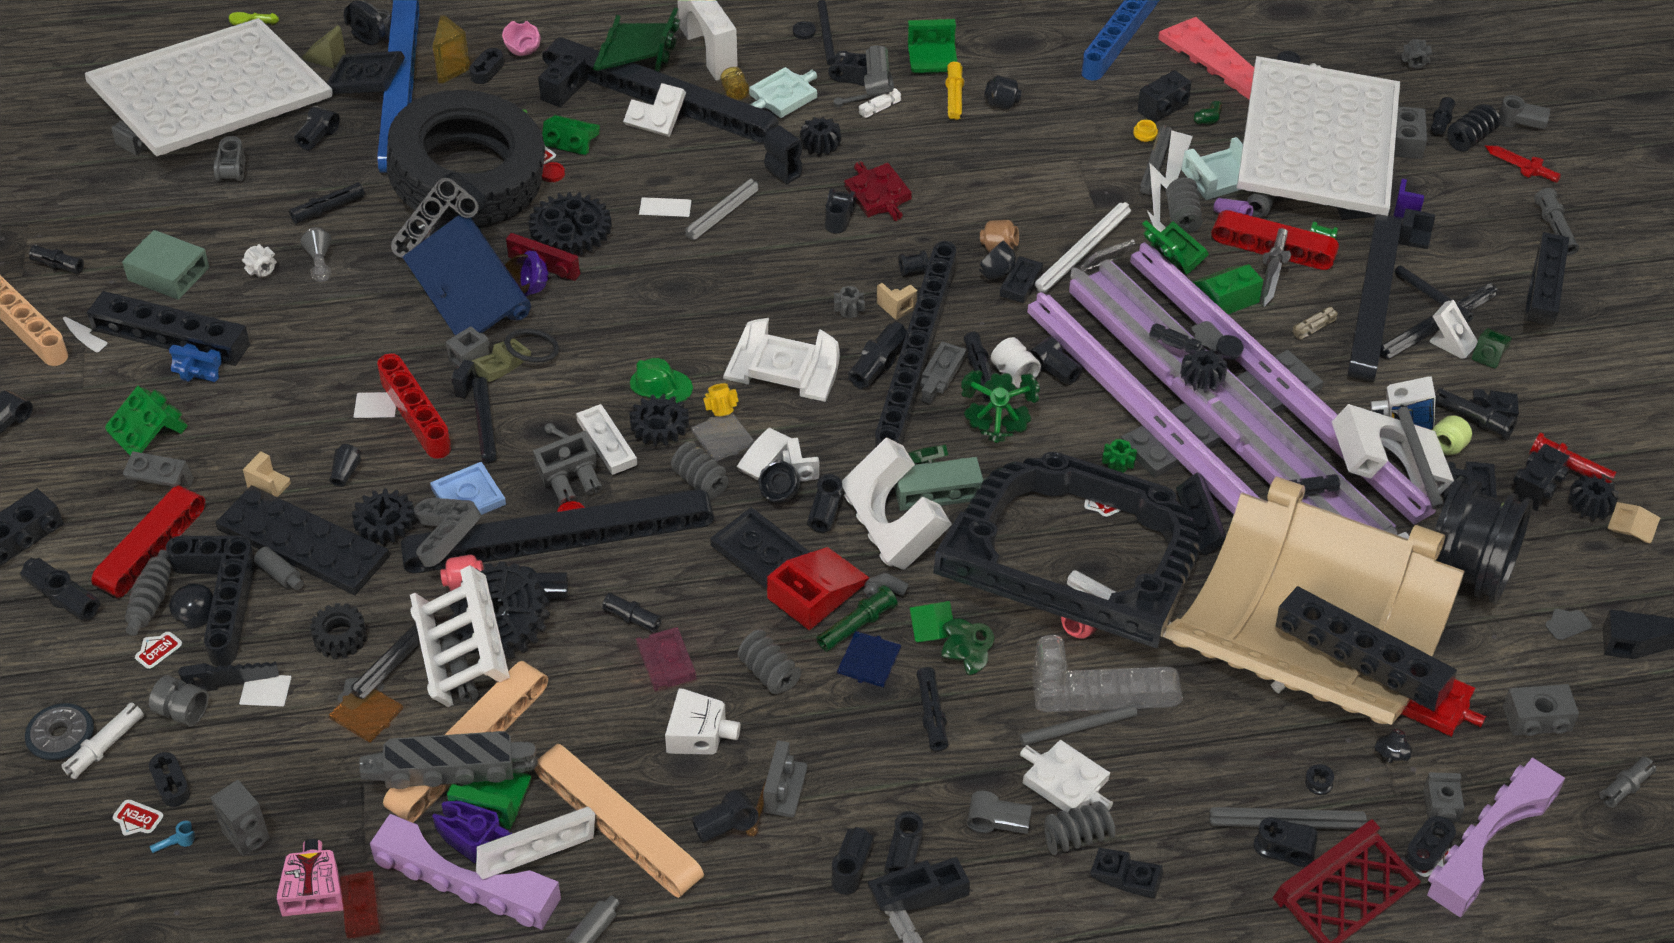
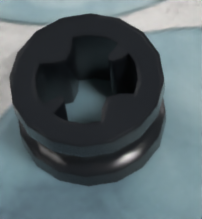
(1316, 787)

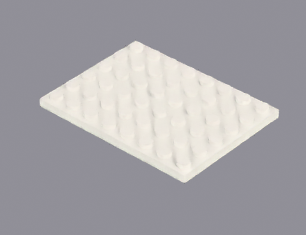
(207, 86)
(1320, 136)

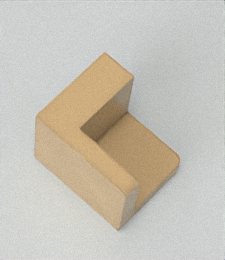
(897, 302)
(261, 475)
(1634, 521)

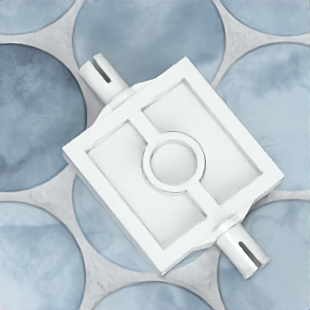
(1065, 777)

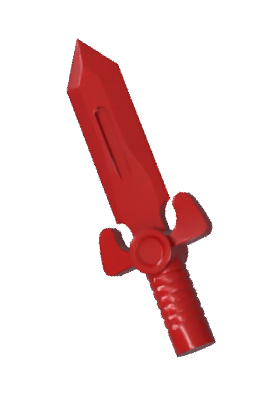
(1527, 167)

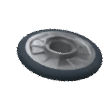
(49, 747)

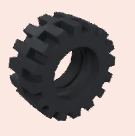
(338, 644)

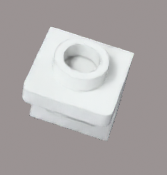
(807, 467)

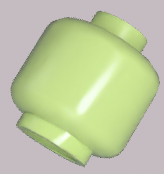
(1453, 434)

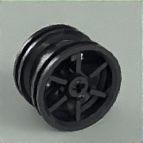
(1482, 536)

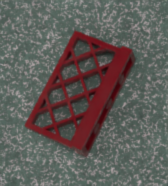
(1329, 864)

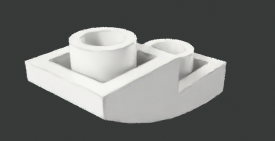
(763, 451)

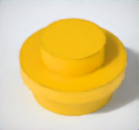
(1145, 130)

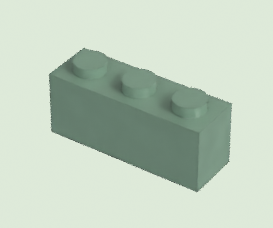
(940, 482)

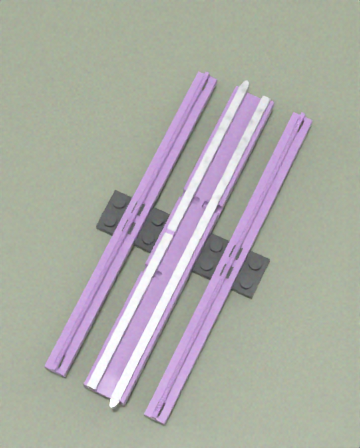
(1235, 413)

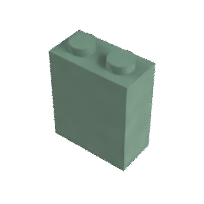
(165, 264)

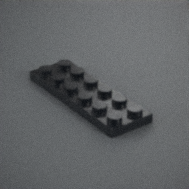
(304, 539)

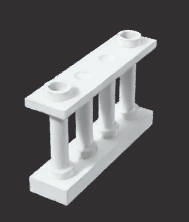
(485, 636)

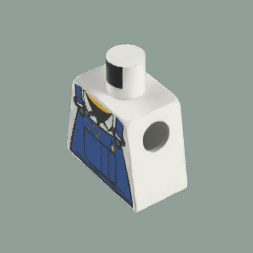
(1414, 394)

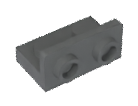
(158, 470)
(783, 782)

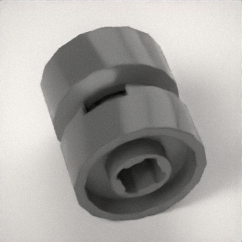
(179, 700)

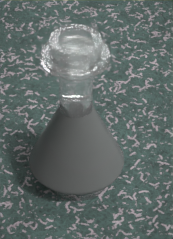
(316, 243)

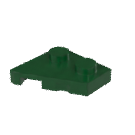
(927, 454)

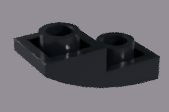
(1121, 872)

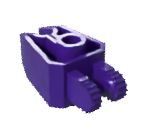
(467, 827)

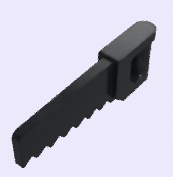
(213, 677)

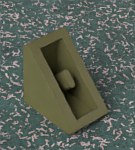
(327, 50)

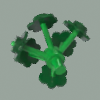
(1000, 391)

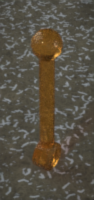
(753, 831)

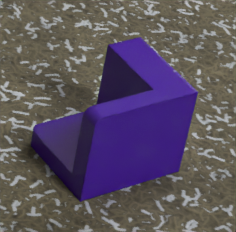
(1407, 200)

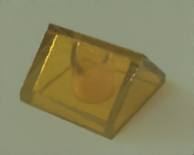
(450, 50)

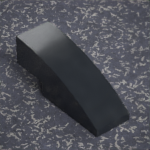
(921, 886)

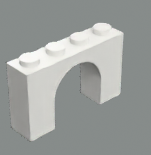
(709, 20)
(1366, 432)
(867, 491)

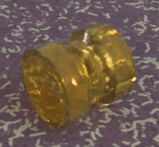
(734, 83)

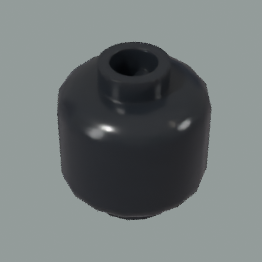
(1002, 92)

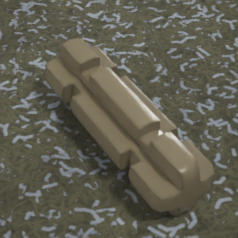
(1314, 323)

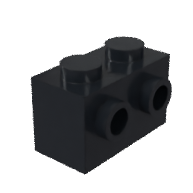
(1164, 96)
(1541, 475)

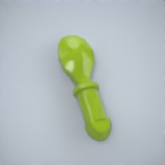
(240, 17)

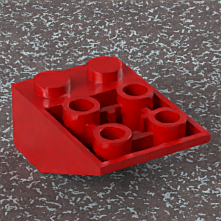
(813, 585)

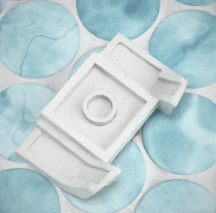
(785, 361)

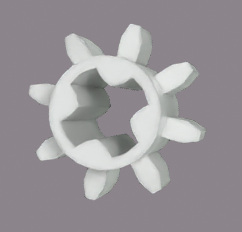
(259, 261)

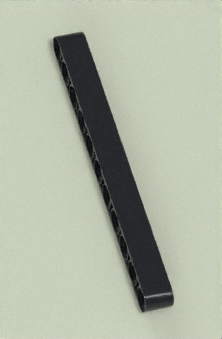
(645, 84)
(917, 344)
(572, 529)

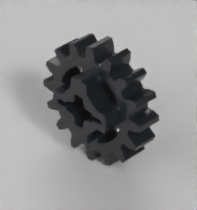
(659, 420)
(383, 516)

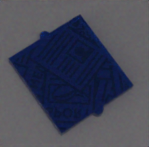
(869, 659)

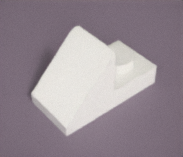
(1454, 331)

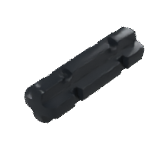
(1174, 338)
(1318, 484)

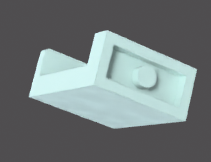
(1216, 172)

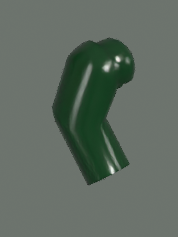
(1209, 115)

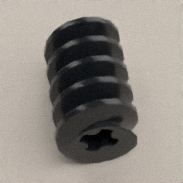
(1473, 127)

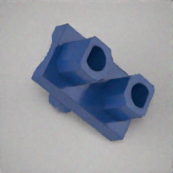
(195, 363)

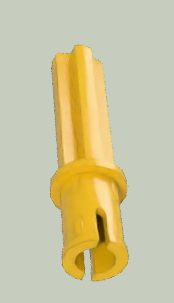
(954, 84)

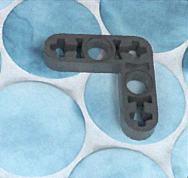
(453, 522)

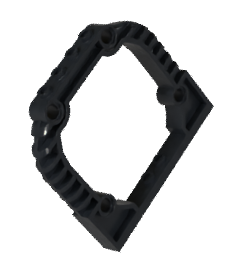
(1136, 613)

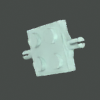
(784, 91)

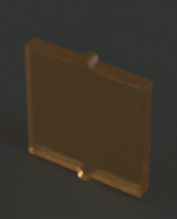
(367, 715)

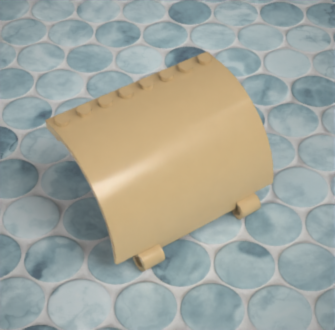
(1341, 560)

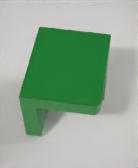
(929, 621)

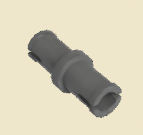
(1627, 782)

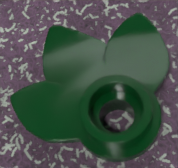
(964, 644)

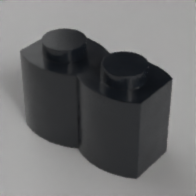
(783, 154)

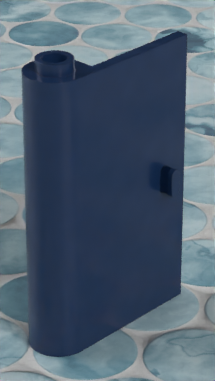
(471, 275)

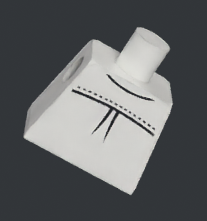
(698, 725)

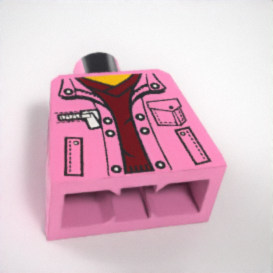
(310, 882)

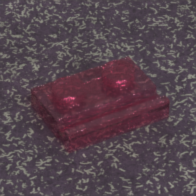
(666, 658)

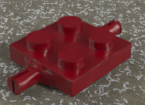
(878, 190)

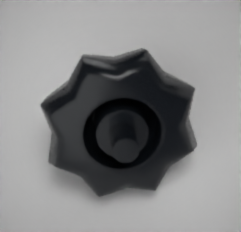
(1394, 746)

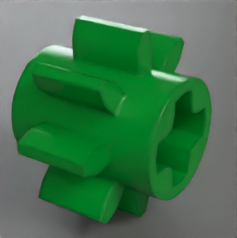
(1119, 455)

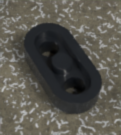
(1429, 845)

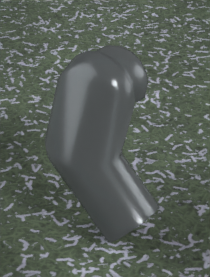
(893, 583)

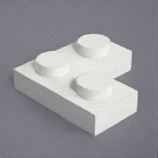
(657, 117)

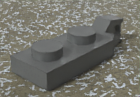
(941, 370)

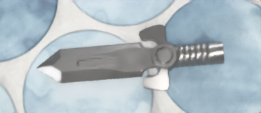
(1273, 269)

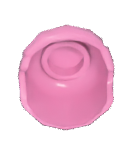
(521, 38)

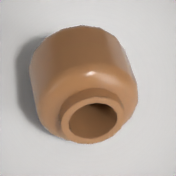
(997, 231)

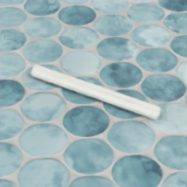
(1082, 247)

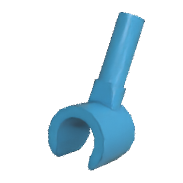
(182, 837)

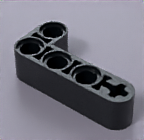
(431, 217)

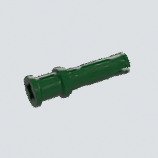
(866, 612)

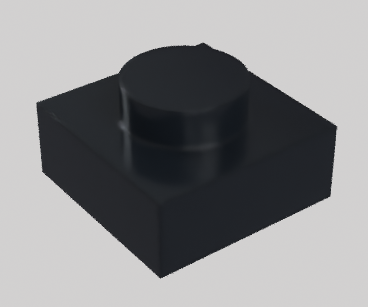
(463, 378)

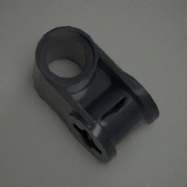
(853, 68)
(839, 210)
(1288, 841)

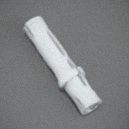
(93, 749)

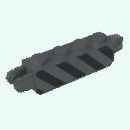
(448, 760)

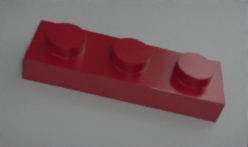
(556, 260)

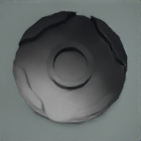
(365, 22)

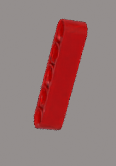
(1260, 236)
(414, 406)
(165, 521)

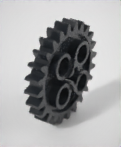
(570, 223)

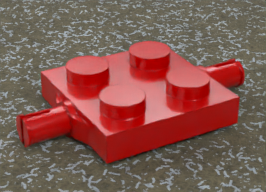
(1450, 712)

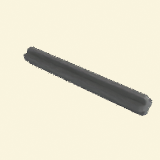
(1316, 818)

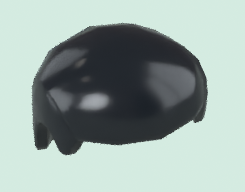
(998, 262)
(779, 481)
(191, 605)

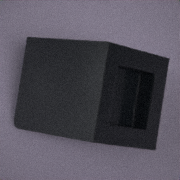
(1416, 228)

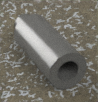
(278, 568)
(594, 922)

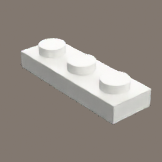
(606, 439)

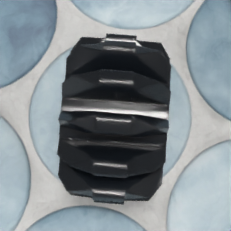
(820, 135)
(1203, 369)
(1593, 497)

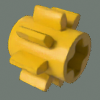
(720, 399)

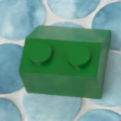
(1232, 287)

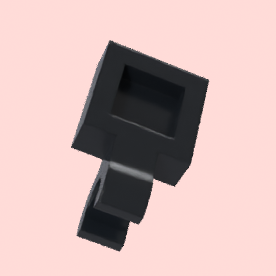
(1504, 402)

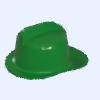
(658, 378)

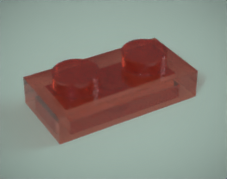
(360, 904)

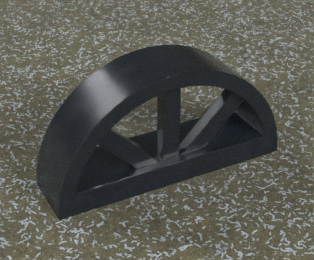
(1547, 280)

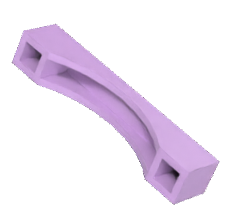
(1462, 876)
(520, 895)

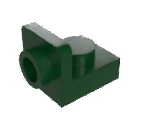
(1491, 347)

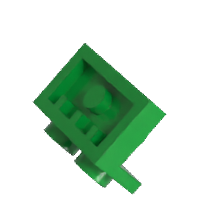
(569, 134)

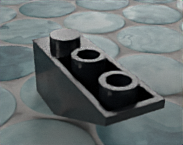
(1636, 634)

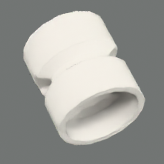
(1012, 358)

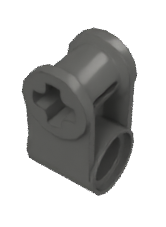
(230, 159)

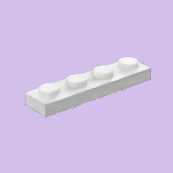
(535, 842)

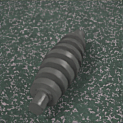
(147, 592)

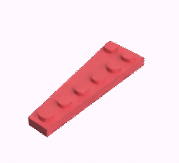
(1210, 50)

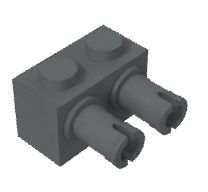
(565, 460)

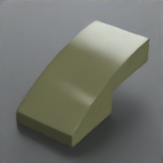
(500, 361)

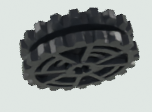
(516, 605)

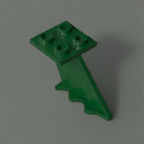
(637, 42)

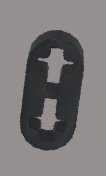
(486, 65)
(164, 781)

